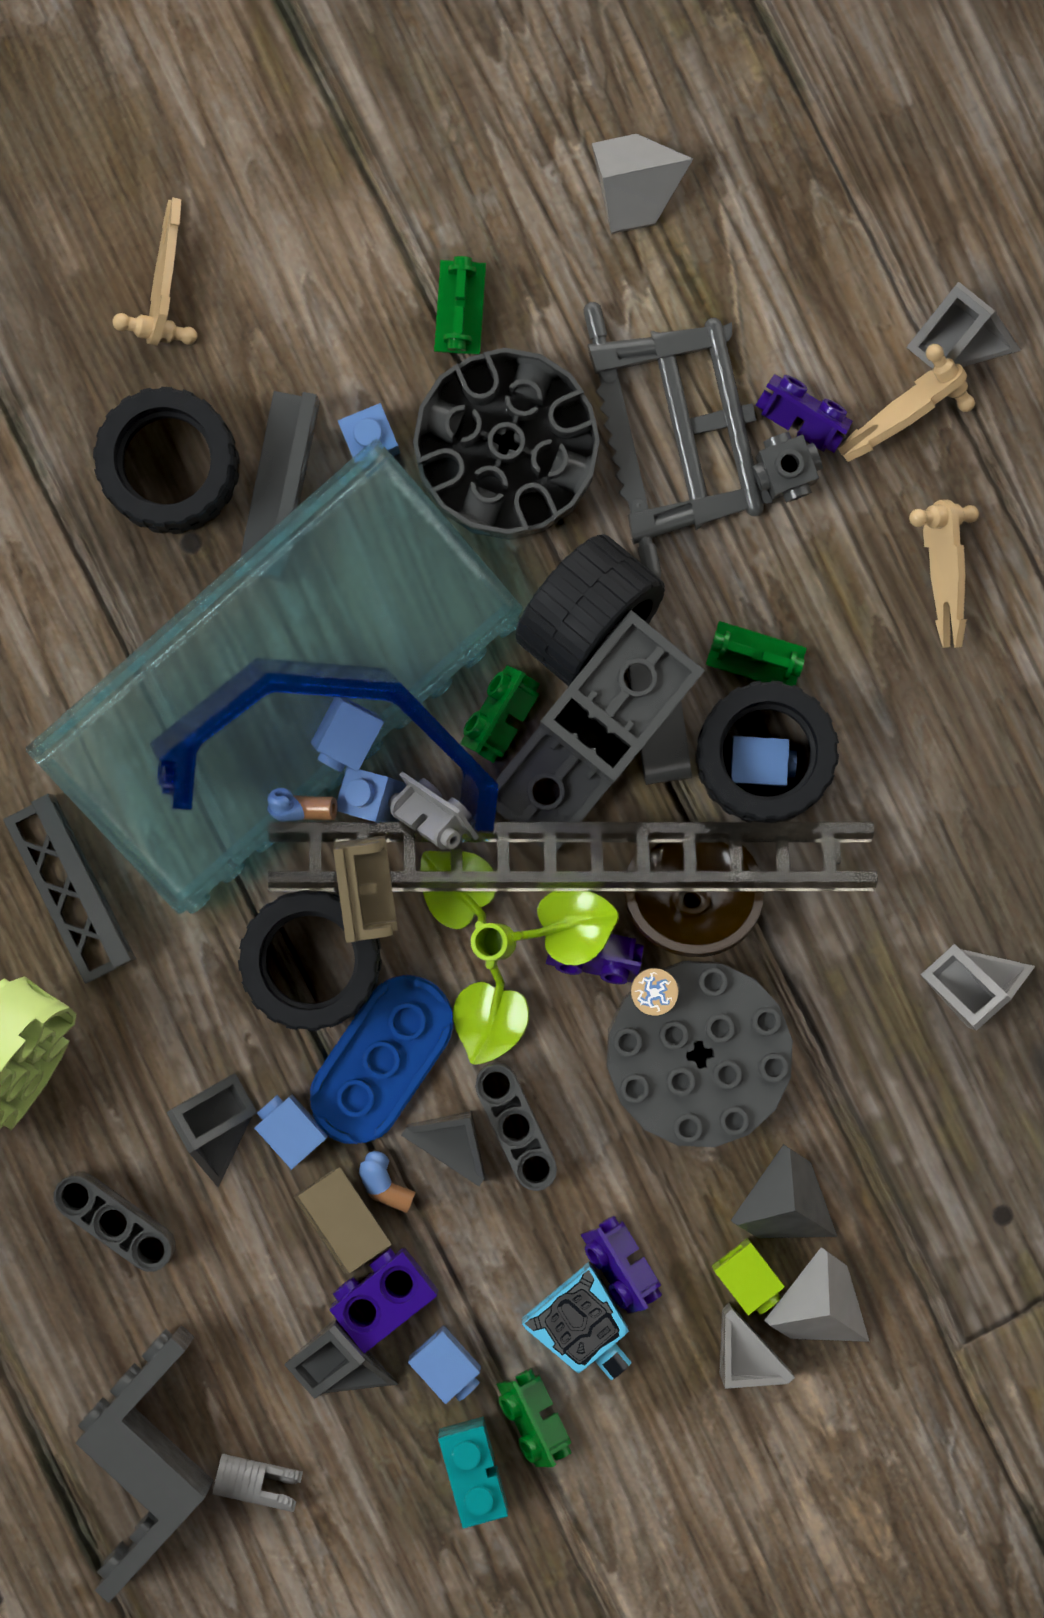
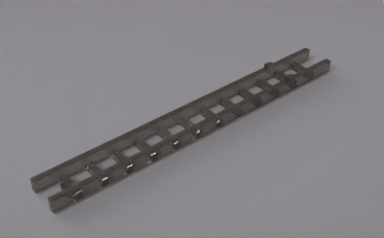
(410, 880)

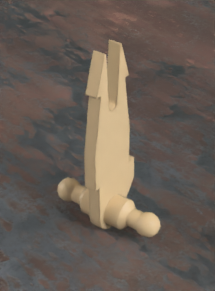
(156, 327)
(942, 381)
(947, 563)

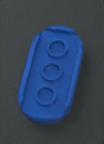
(381, 1059)

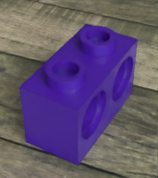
(390, 1307)

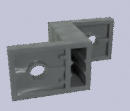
(596, 726)
(142, 1462)

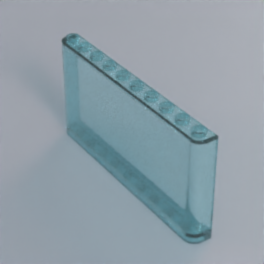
(344, 579)

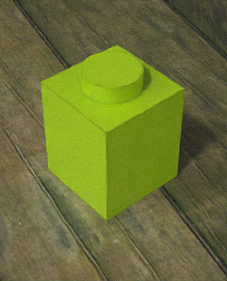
(749, 1278)

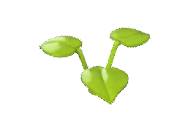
(574, 932)

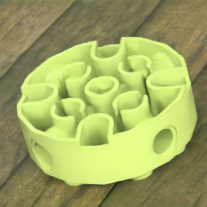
(29, 1044)

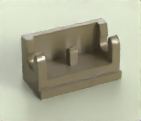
(365, 888)
(342, 1220)

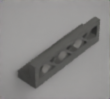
(281, 463)
(83, 880)

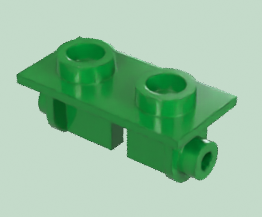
(460, 306)
(755, 655)
(507, 694)
(539, 1436)

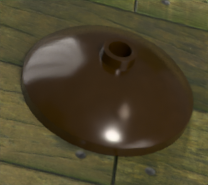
(704, 931)

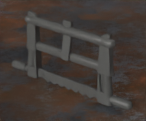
(664, 347)

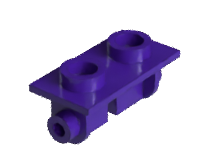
(820, 418)
(615, 964)
(607, 1250)

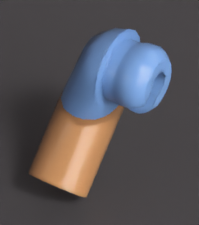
(289, 807)
(379, 1184)

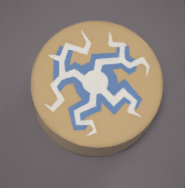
(654, 991)

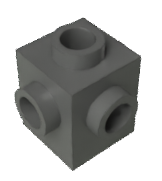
(779, 482)

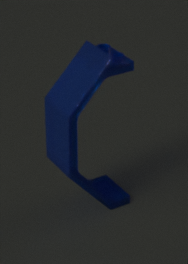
(181, 742)

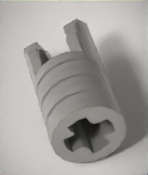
(243, 1481)

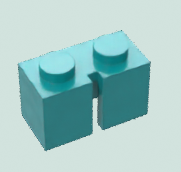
(466, 1457)

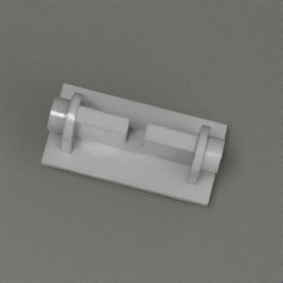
(445, 819)

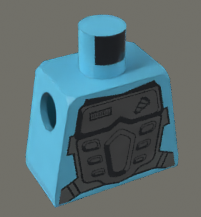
(581, 1324)

